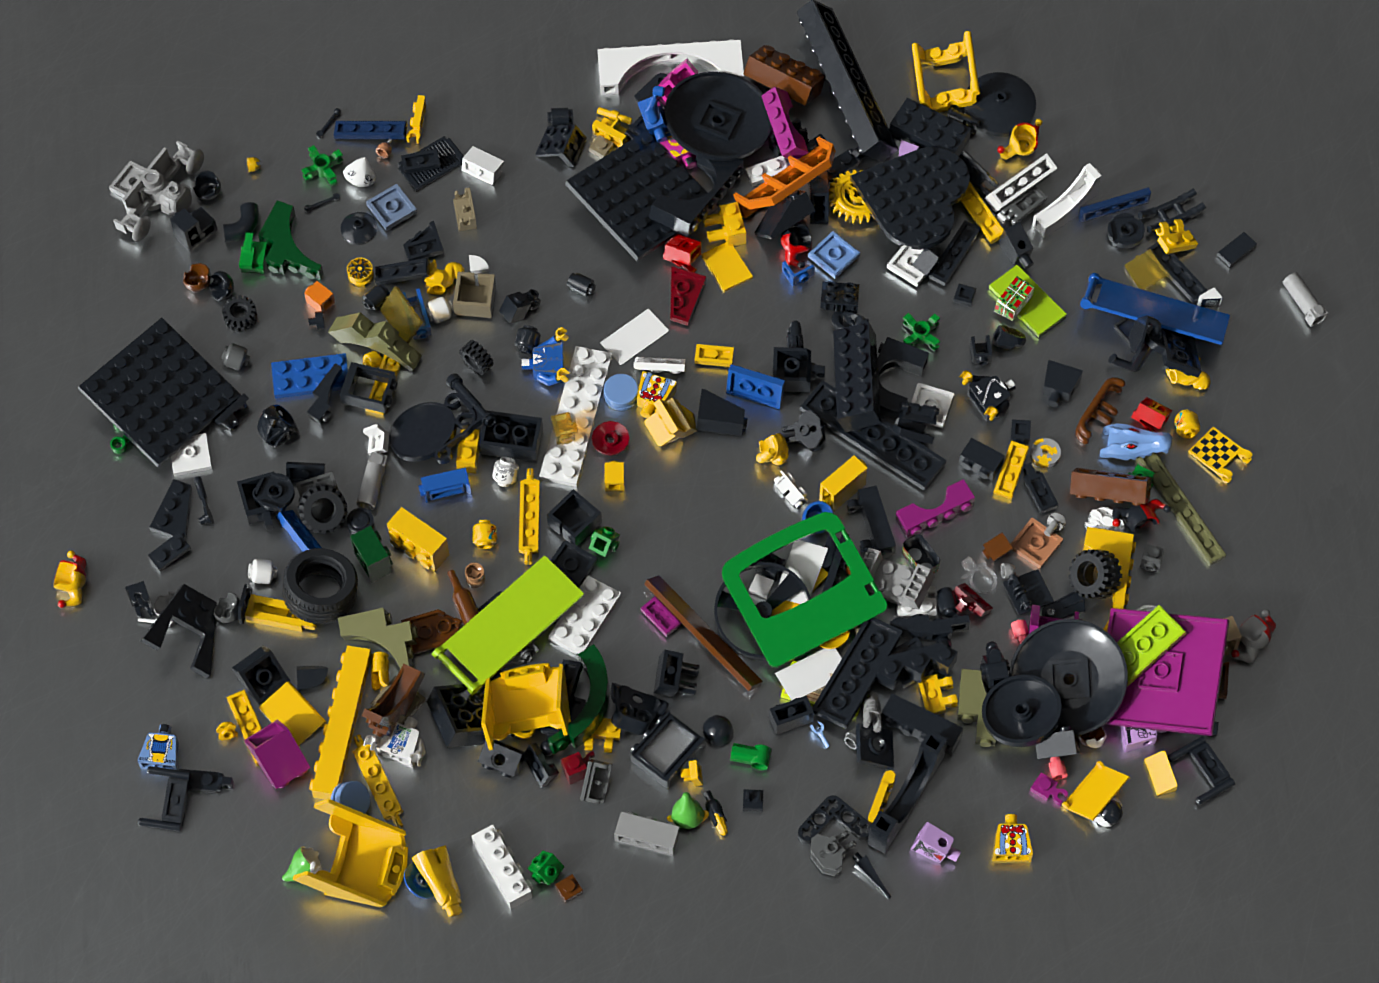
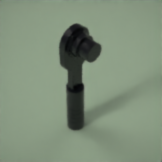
(207, 517)

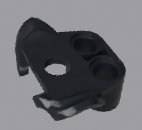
(632, 715)

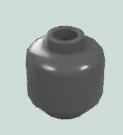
(235, 356)

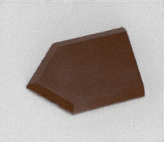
(433, 629)

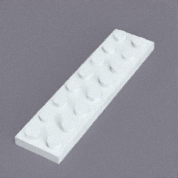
(581, 400)

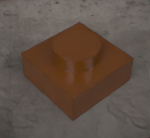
(569, 888)

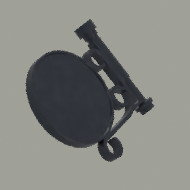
(431, 427)

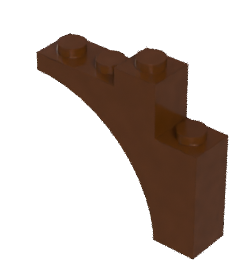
(395, 702)

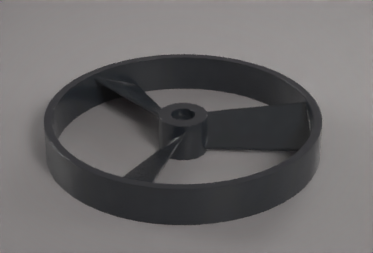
(786, 589)

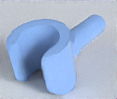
(821, 734)

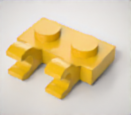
(1178, 240)
(932, 697)
(607, 732)

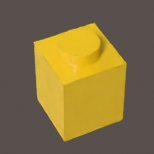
(614, 476)

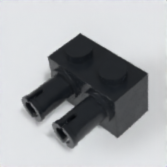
(668, 674)

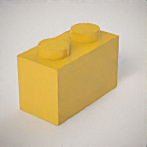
(468, 452)

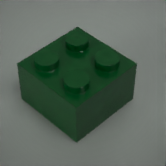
(371, 553)

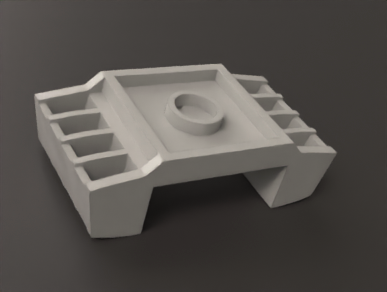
(898, 582)

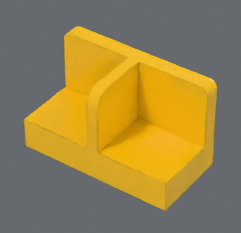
(611, 131)

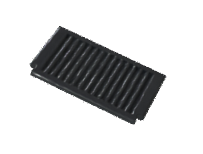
(449, 158)

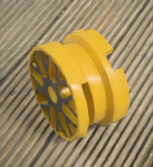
(360, 272)

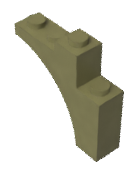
(376, 336)
(376, 628)
(970, 704)

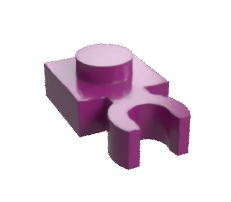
(1046, 787)

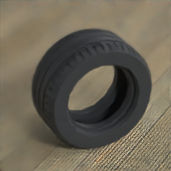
(322, 562)

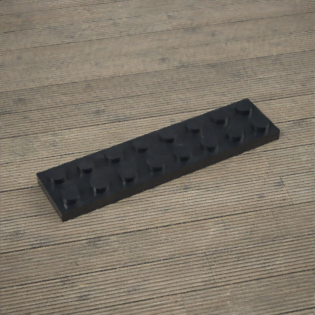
(879, 441)

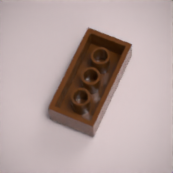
(781, 71)

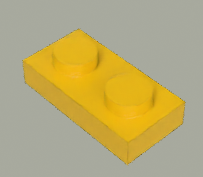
(714, 355)

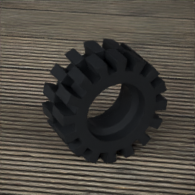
(244, 321)
(476, 357)

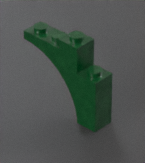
(283, 250)

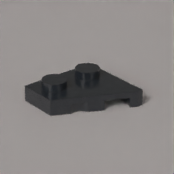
(424, 244)

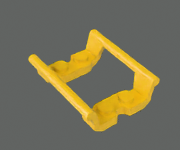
(938, 57)

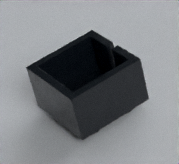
(574, 518)

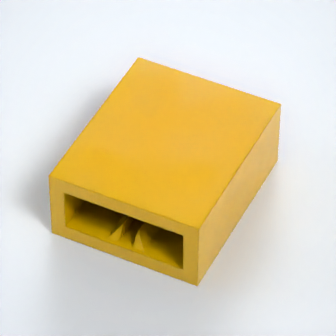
(844, 483)

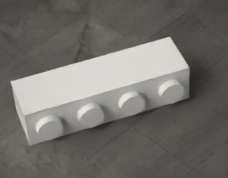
(1020, 183)

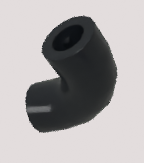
(246, 224)

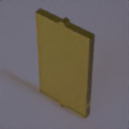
(401, 315)

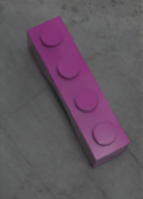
(789, 140)
(916, 519)

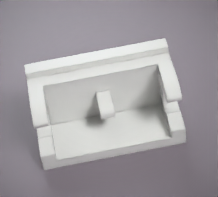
(482, 165)

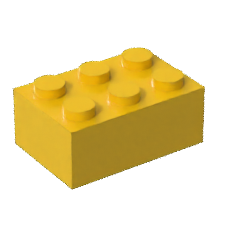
(418, 539)

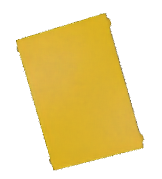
(726, 266)

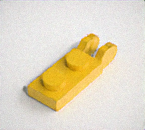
(882, 794)

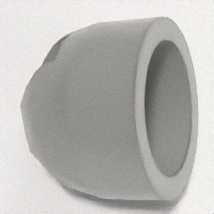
(1007, 570)

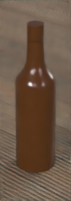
(463, 599)

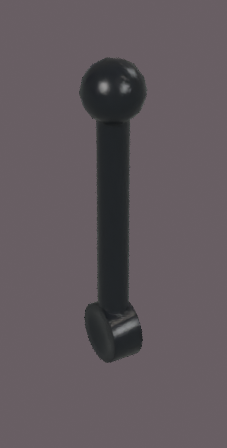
(319, 134)
(336, 197)

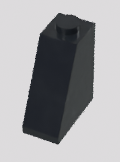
(820, 199)
(720, 415)

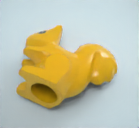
(441, 279)
(1201, 382)

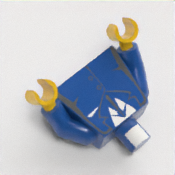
(548, 360)

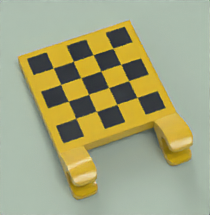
(1217, 452)

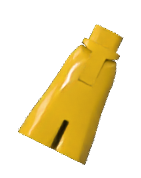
(438, 873)

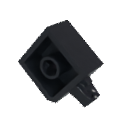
(796, 368)
(254, 511)

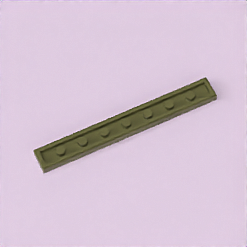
(1183, 509)

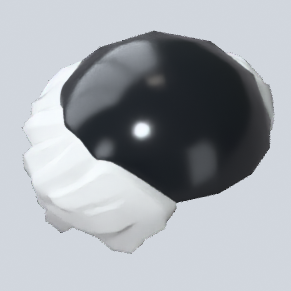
(1111, 813)

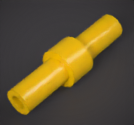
(614, 114)

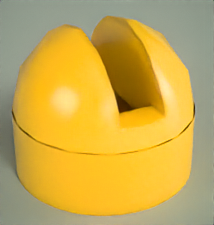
(252, 165)

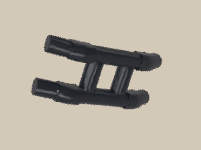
(1176, 203)

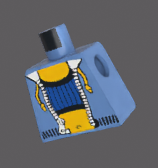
(160, 750)

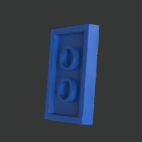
(755, 386)

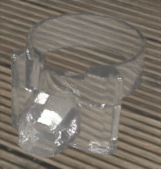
(969, 564)

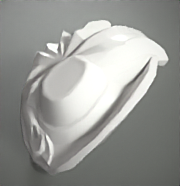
(1102, 519)

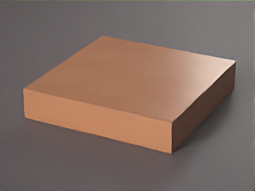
(1034, 544)

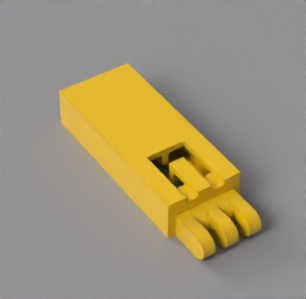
(274, 613)

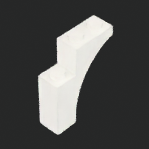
(1068, 204)

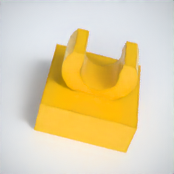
(693, 773)

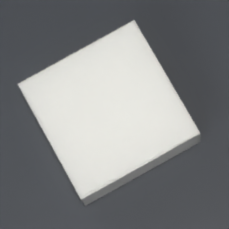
(761, 586)

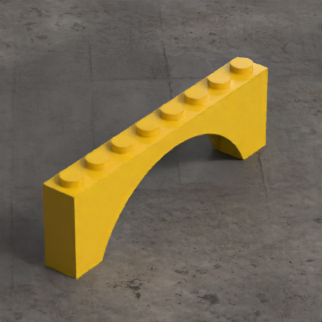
(1122, 546)

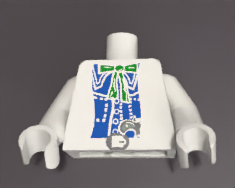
(403, 745)

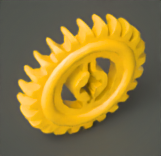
(855, 206)

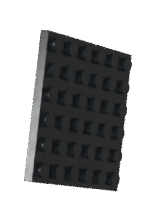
(627, 184)
(159, 392)

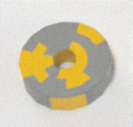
(1045, 445)

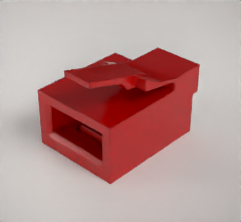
(682, 251)
(1151, 414)

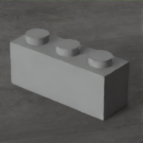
(647, 833)

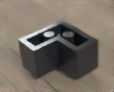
(192, 227)

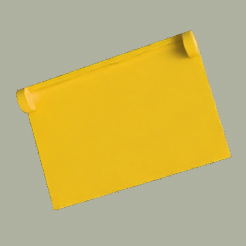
(293, 711)
(1095, 791)

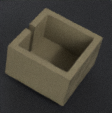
(473, 299)

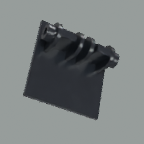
(839, 294)
(1027, 591)

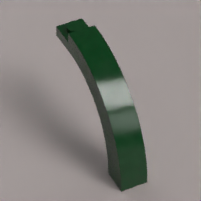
(595, 707)

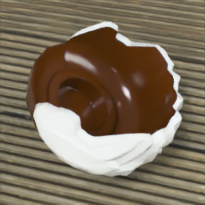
(1094, 739)

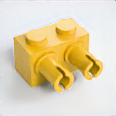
(732, 225)

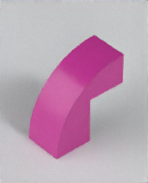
(679, 73)

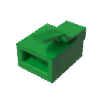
(253, 255)

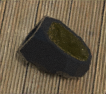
(1008, 337)

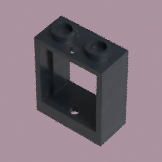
(358, 370)

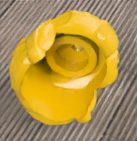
(773, 450)

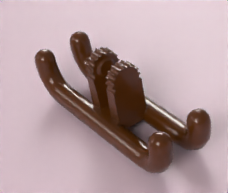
(1112, 384)

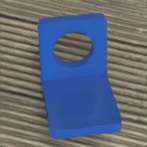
(799, 277)

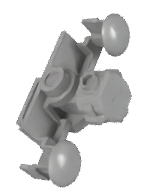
(154, 188)

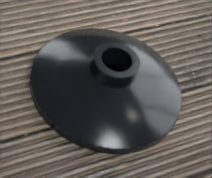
(358, 234)

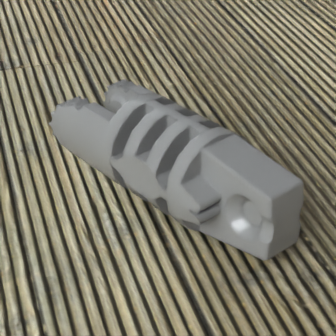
(872, 712)

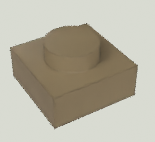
(601, 146)

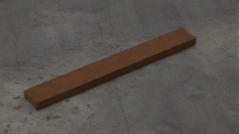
(703, 633)

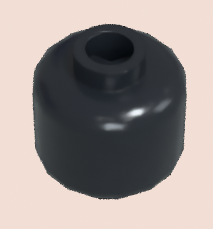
(527, 339)

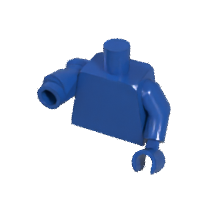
(653, 114)

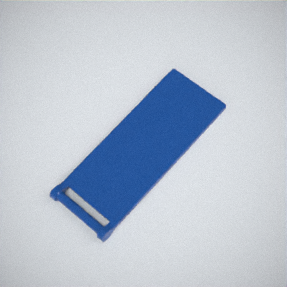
(1171, 313)

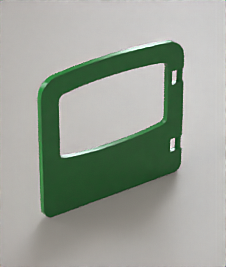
(818, 619)

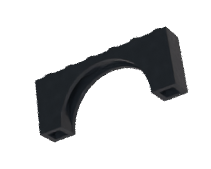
(687, 214)
(888, 823)

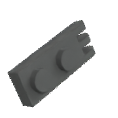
(1024, 205)

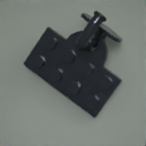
(1177, 349)

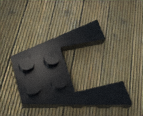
(193, 612)

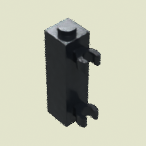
(876, 521)

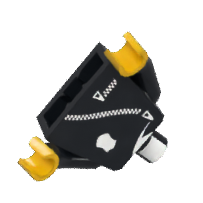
(988, 394)

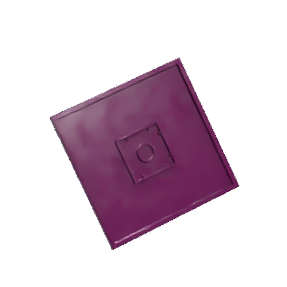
(1182, 685)

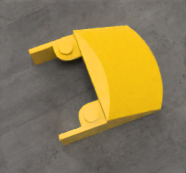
(525, 701)
(367, 859)

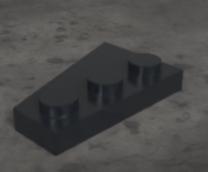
(173, 511)

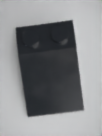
(785, 214)

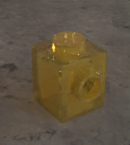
(563, 428)

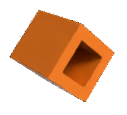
(319, 297)

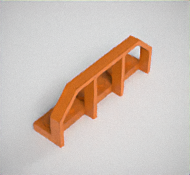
(788, 180)

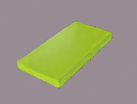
(1040, 312)
(1149, 641)

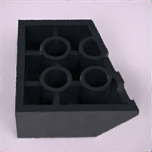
(457, 715)

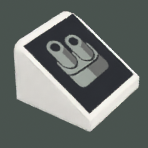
(1210, 299)

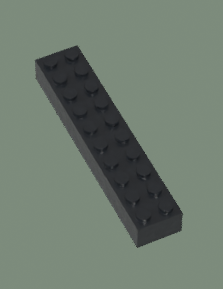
(847, 81)

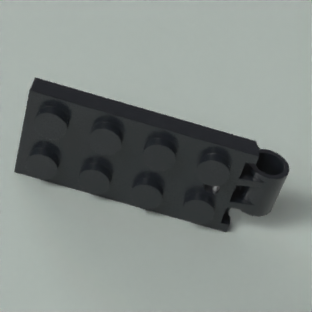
(574, 562)

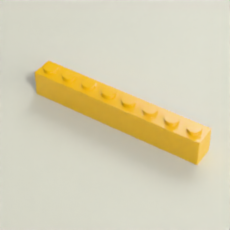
(342, 721)

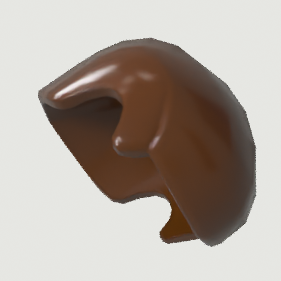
(197, 278)

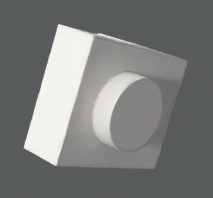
(377, 439)

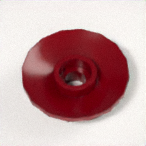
(610, 431)

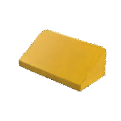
(1161, 773)

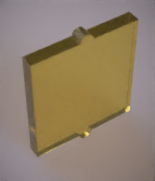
(1145, 270)

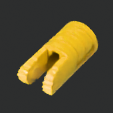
(379, 670)

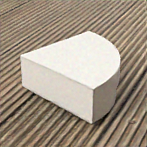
(478, 265)

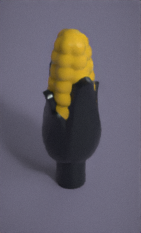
(716, 813)

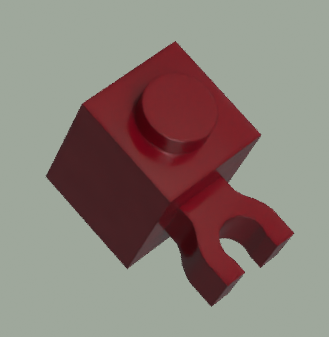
(575, 766)

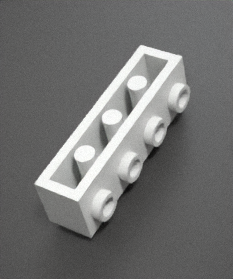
(502, 866)

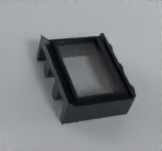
(666, 749)

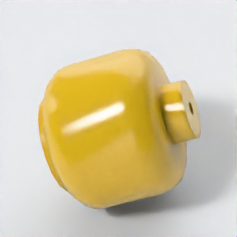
(372, 359)

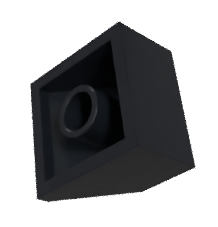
(260, 674)

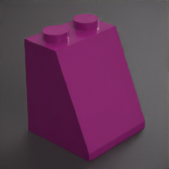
(277, 754)

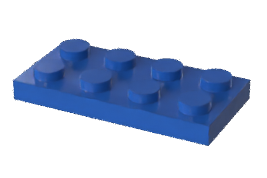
(303, 375)

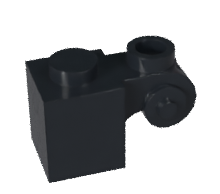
(517, 305)

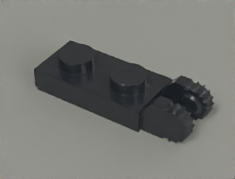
(977, 173)

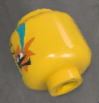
(1187, 424)
(484, 534)

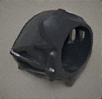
(276, 428)

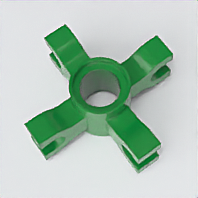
(322, 171)
(923, 326)

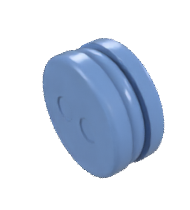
(621, 392)
(353, 795)

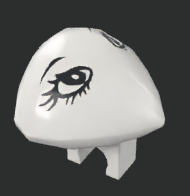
(360, 173)

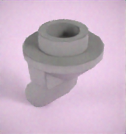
(1055, 522)

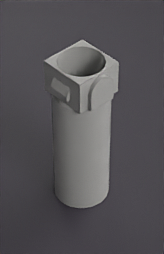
(1304, 298)
(372, 481)

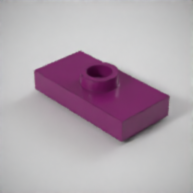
(660, 616)

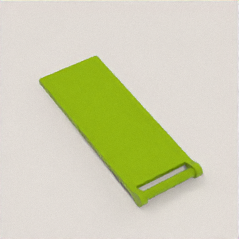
(509, 623)

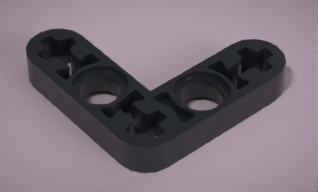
(836, 814)

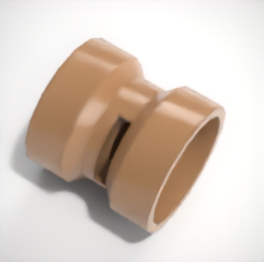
(476, 571)

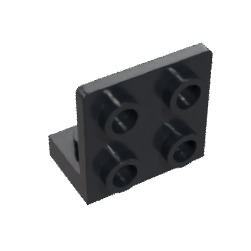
(562, 141)

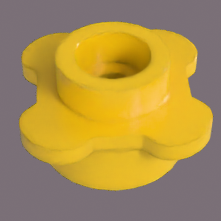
(226, 731)

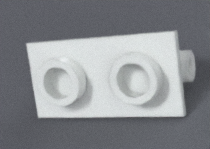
(787, 483)

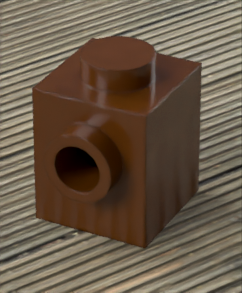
(997, 547)

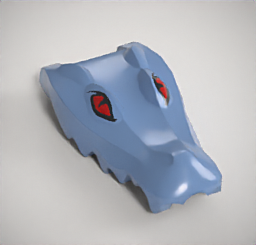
(1130, 442)

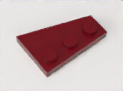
(685, 293)

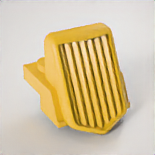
(670, 422)

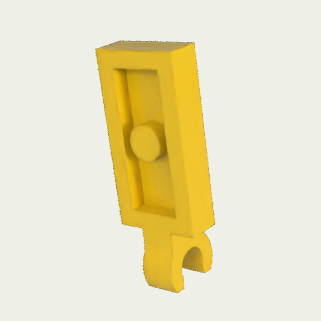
(416, 122)

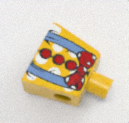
(651, 389)
(1012, 841)

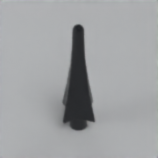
(865, 867)

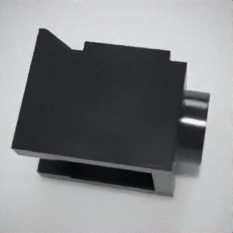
(981, 359)
(771, 573)

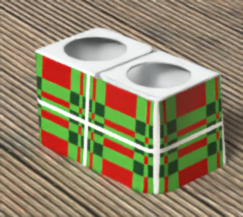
(1014, 298)

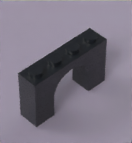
(902, 356)

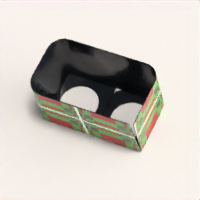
(917, 541)

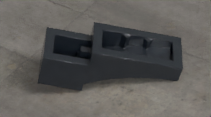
(320, 408)

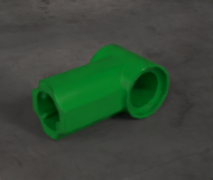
(756, 756)

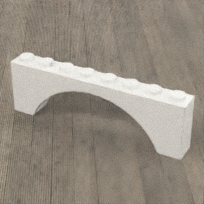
(622, 63)

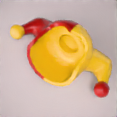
(1022, 140)
(71, 578)

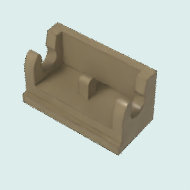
(464, 210)

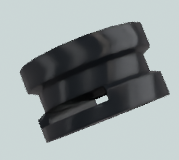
(359, 519)

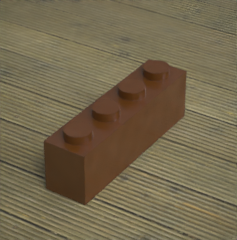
(1110, 485)

